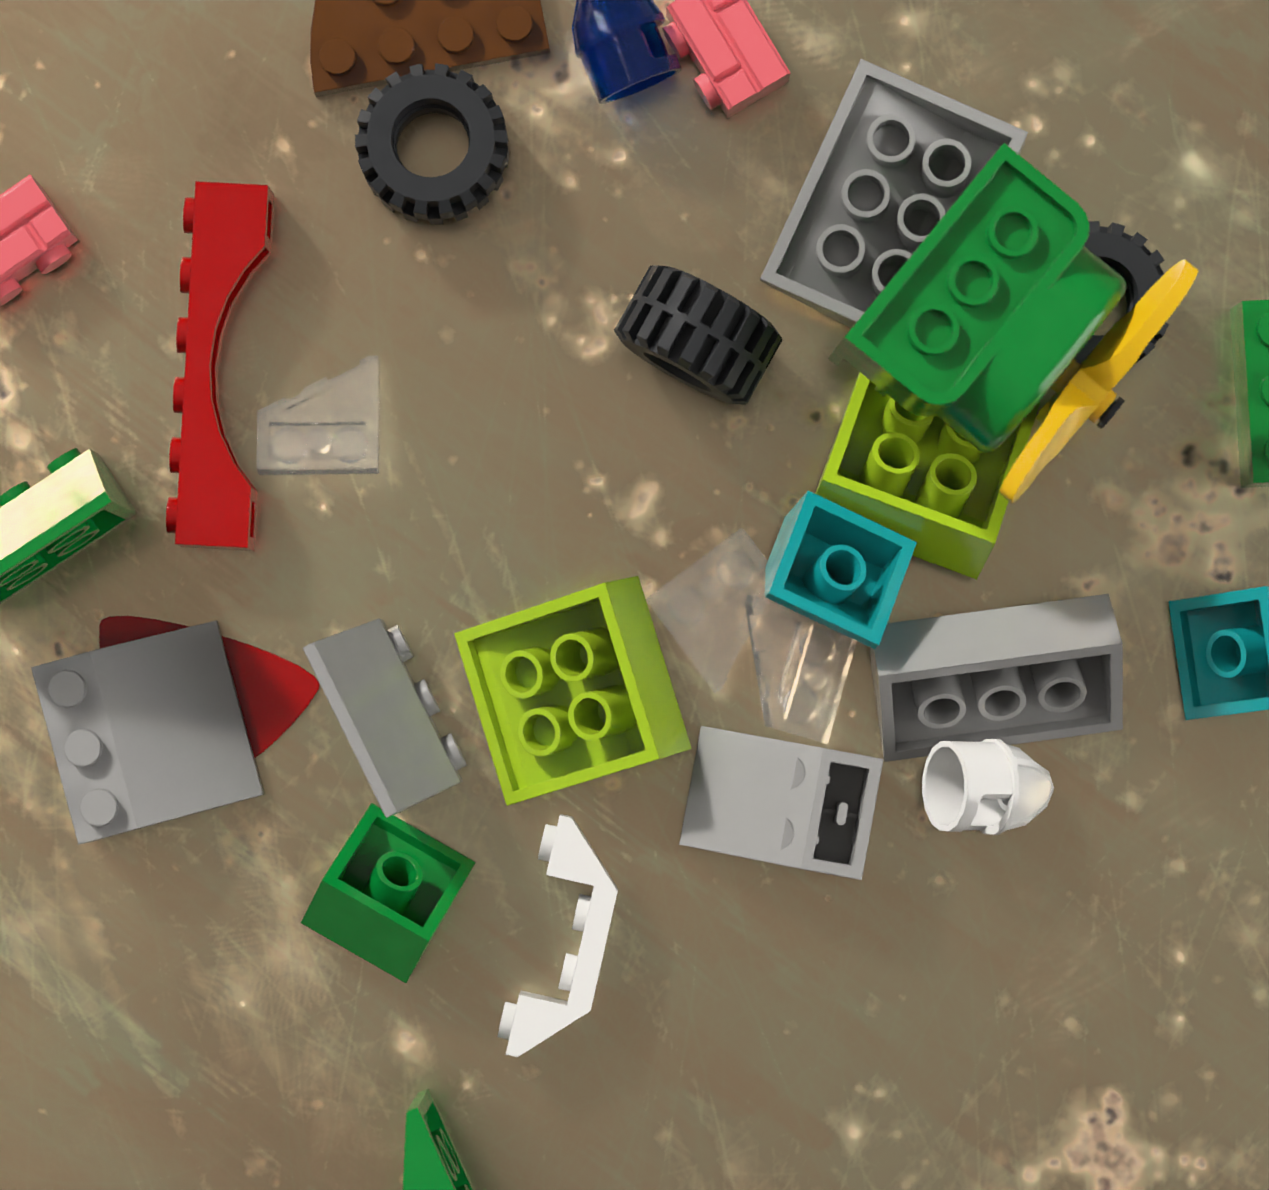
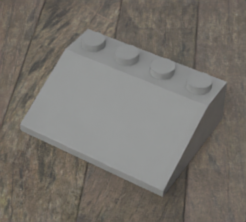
(879, 189)

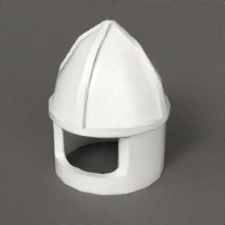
(983, 787)

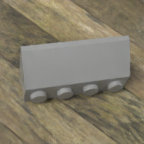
(999, 676)

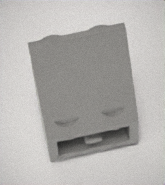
(781, 802)

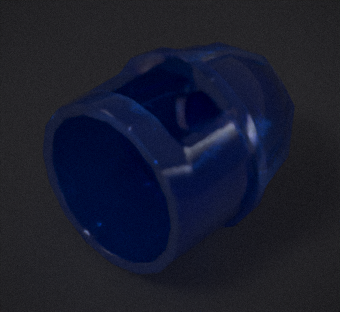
(621, 46)

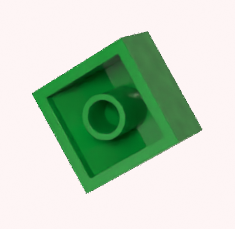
(387, 893)

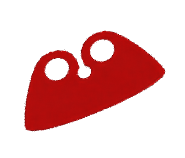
(268, 686)

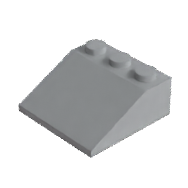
(386, 714)
(147, 731)

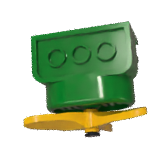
(1000, 312)

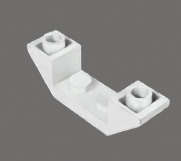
(541, 1016)

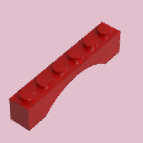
(228, 244)

